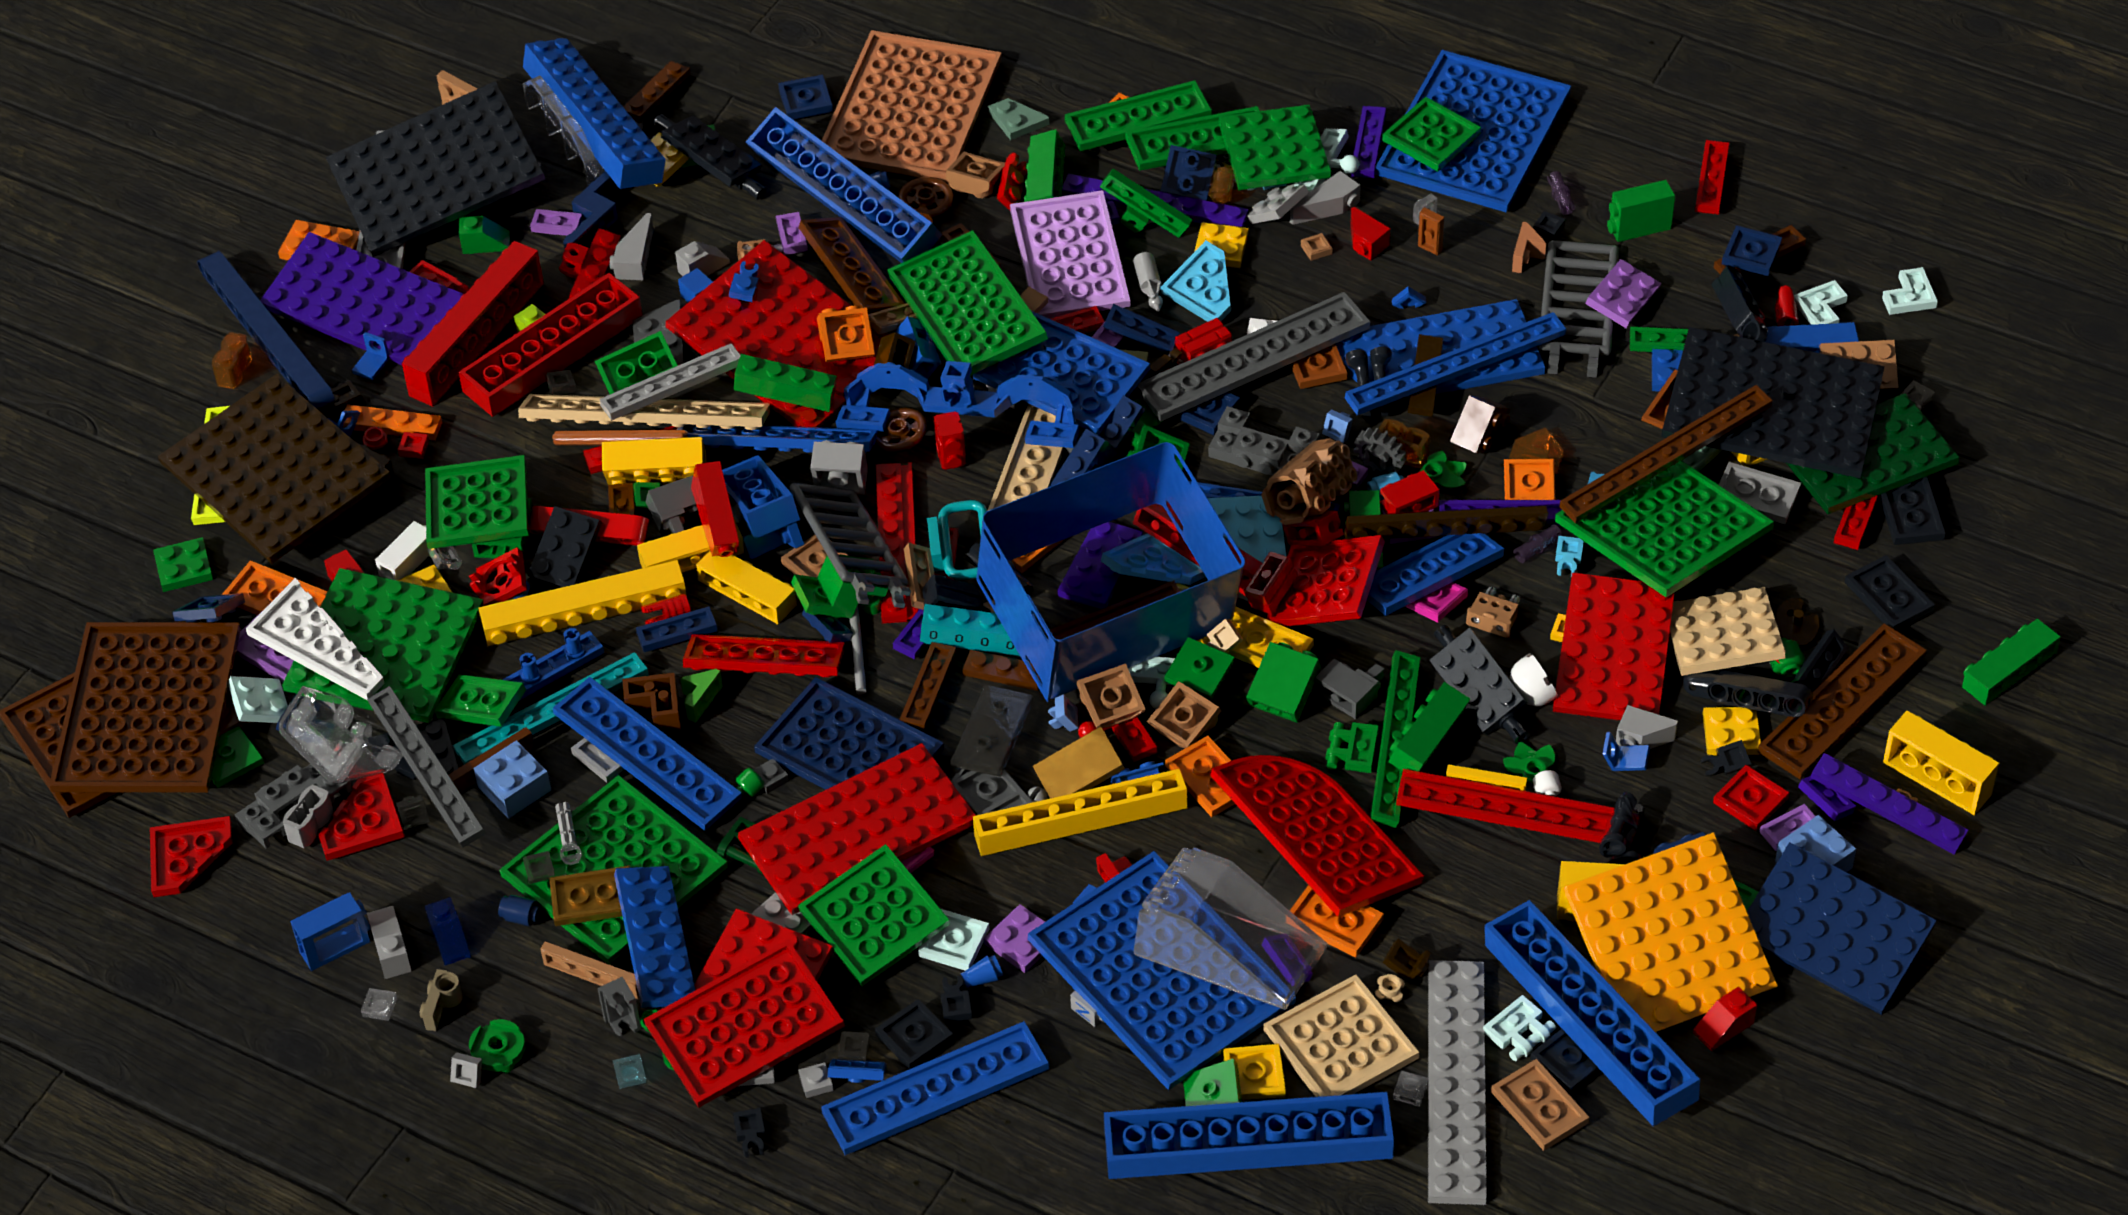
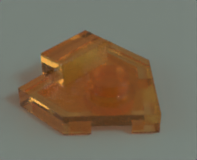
(1538, 446)

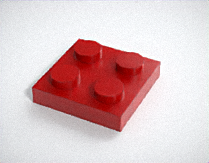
(1751, 797)

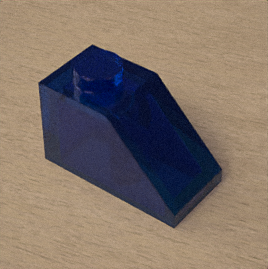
(447, 931)

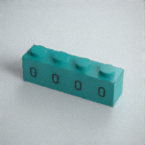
(965, 630)

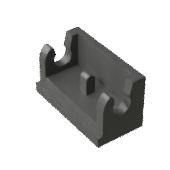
(619, 1005)

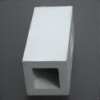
(404, 553)

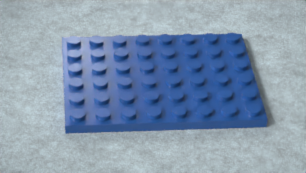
(1514, 121)
(1157, 1011)

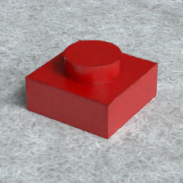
(413, 445)

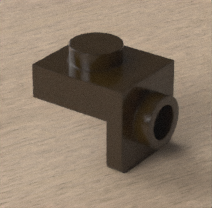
(1406, 960)

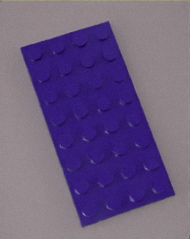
(357, 294)

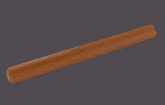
(597, 437)

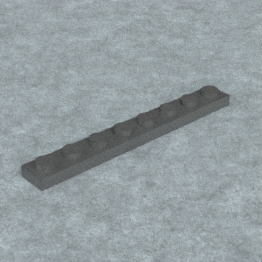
(426, 767)

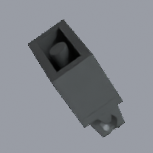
(671, 504)
(1349, 689)

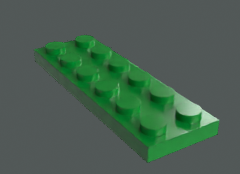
(1111, 120)
(1152, 144)

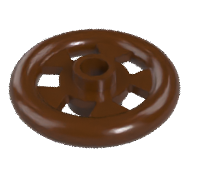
(926, 196)
(899, 430)

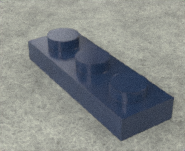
(1141, 329)
(676, 629)

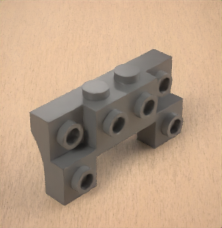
(1253, 448)
(266, 813)

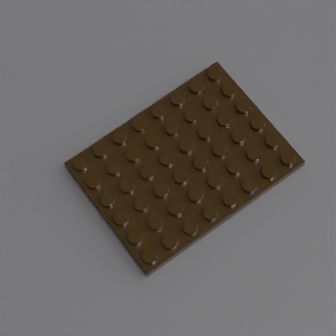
(274, 468)

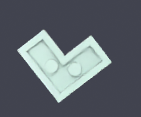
(1914, 295)
(1817, 303)

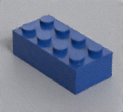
(759, 497)

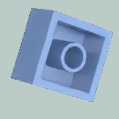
(512, 779)
(1822, 841)

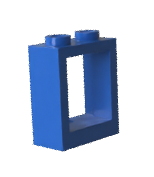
(325, 919)

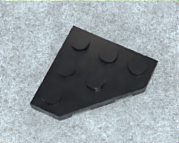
(437, 738)

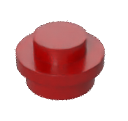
(375, 438)

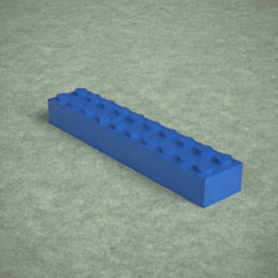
(610, 130)
(843, 187)
(1592, 1013)
(1248, 1135)

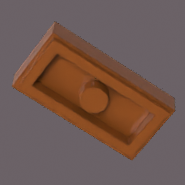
(1430, 231)

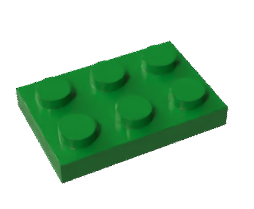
(480, 700)

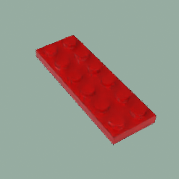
(764, 655)

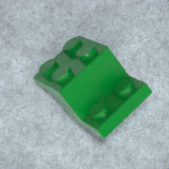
(830, 594)

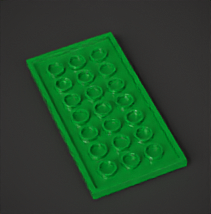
(967, 303)

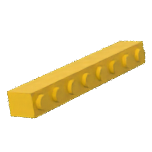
(580, 603)
(1080, 812)

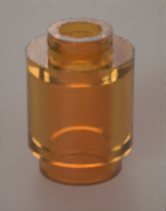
(1221, 185)

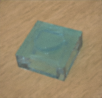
(629, 1071)

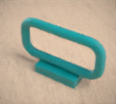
(940, 538)

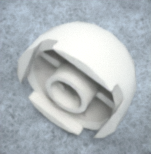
(1532, 681)

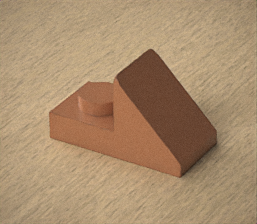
(1528, 245)

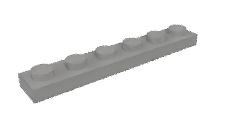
(670, 382)

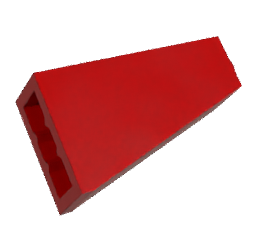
(715, 509)

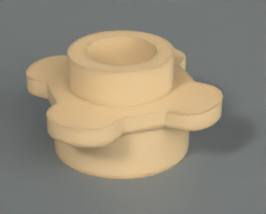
(1389, 981)

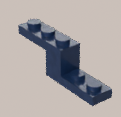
(595, 210)
(1101, 448)

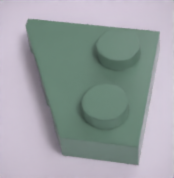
(1016, 118)

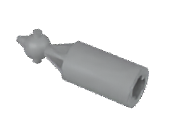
(1149, 278)

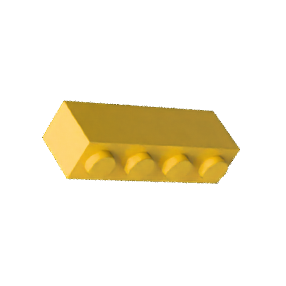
(685, 546)
(748, 586)

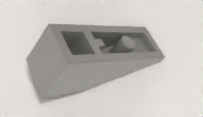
(1326, 200)
(633, 251)
(389, 942)

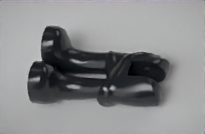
(1379, 360)
(1625, 821)

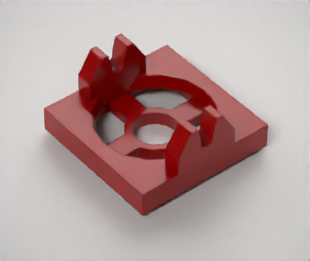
(514, 585)

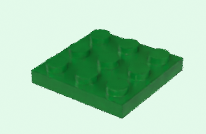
(1431, 134)

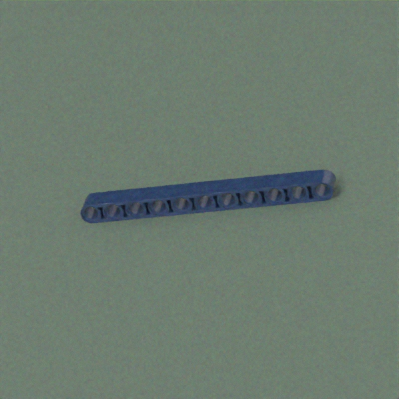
(265, 330)

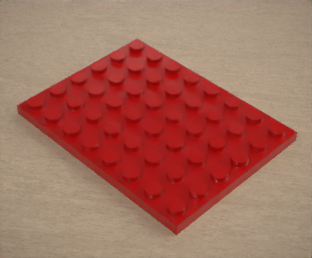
(773, 327)

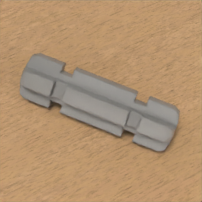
(565, 823)

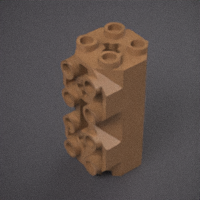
(1310, 482)

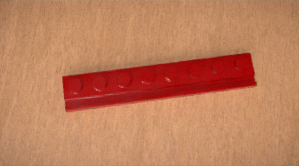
(897, 528)
(1504, 806)

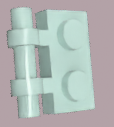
(1513, 1022)

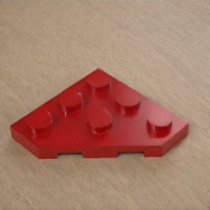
(362, 820)
(184, 851)

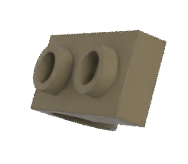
(439, 998)

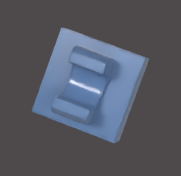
(1337, 426)
(1064, 714)

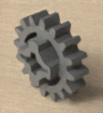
(1379, 451)

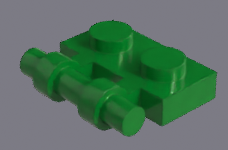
(1360, 750)

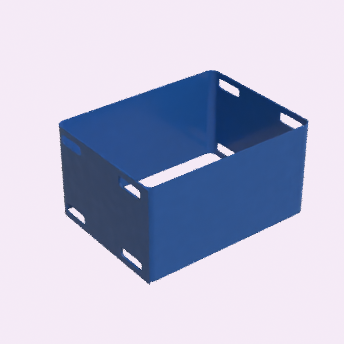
(1081, 505)

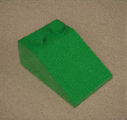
(636, 362)

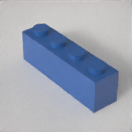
(1811, 336)

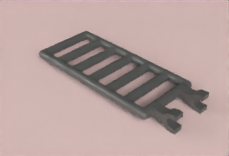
(1550, 294)
(861, 581)

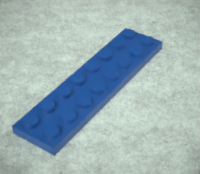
(780, 437)
(647, 753)
(934, 1088)

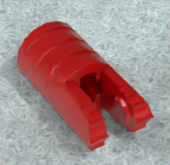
(1786, 308)
(670, 607)

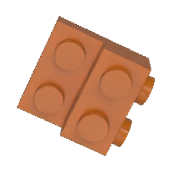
(845, 334)

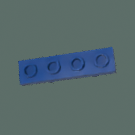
(541, 672)

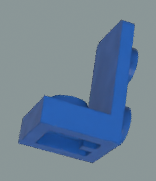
(760, 546)

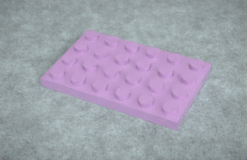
(1070, 253)

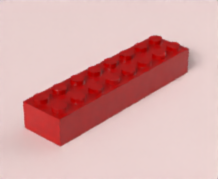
(472, 323)
(550, 344)

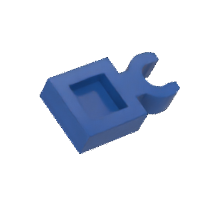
(744, 284)

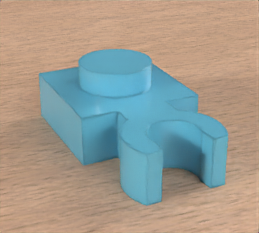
(1568, 553)

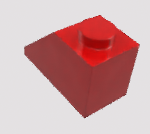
(1368, 234)
(1726, 1018)

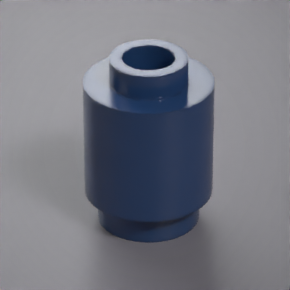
(519, 910)

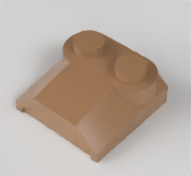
(974, 174)
(1111, 697)
(1184, 716)

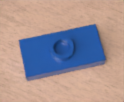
(856, 1070)

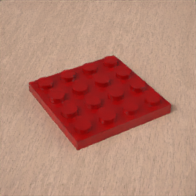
(1330, 581)
(749, 937)

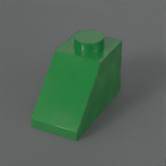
(482, 235)

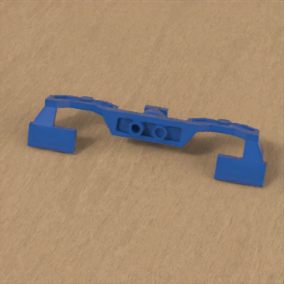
(960, 396)

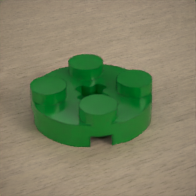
(498, 1059)

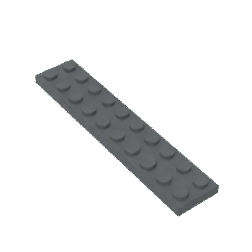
(1252, 356)

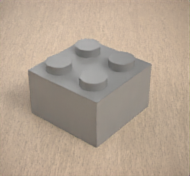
(839, 465)

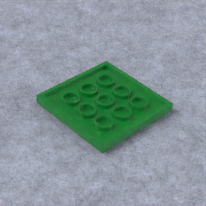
(1274, 147)
(476, 502)
(874, 915)

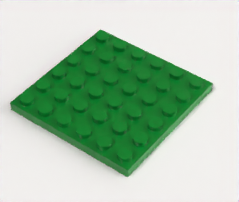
(1671, 528)
(403, 631)
(615, 831)

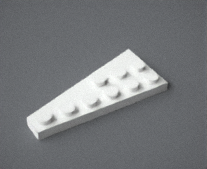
(310, 637)

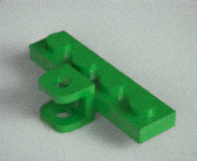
(1143, 206)

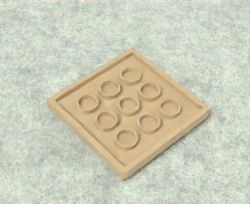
(1724, 631)
(1341, 1040)

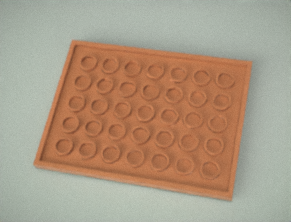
(910, 104)

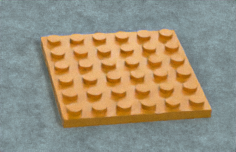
(1671, 932)

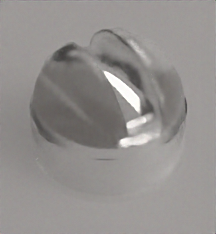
(362, 730)
(572, 858)

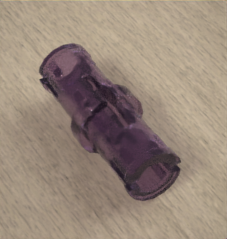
(1561, 193)
(1537, 543)

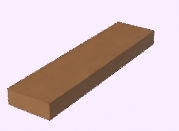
(585, 967)

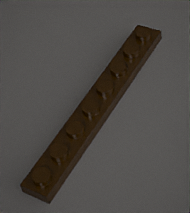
(1447, 522)

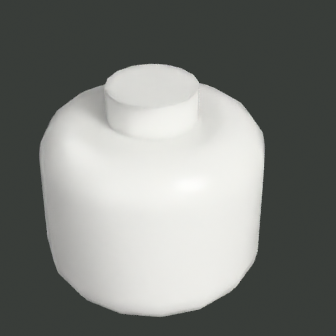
(1547, 783)

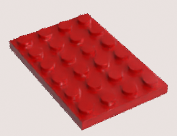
(1612, 647)
(743, 1023)

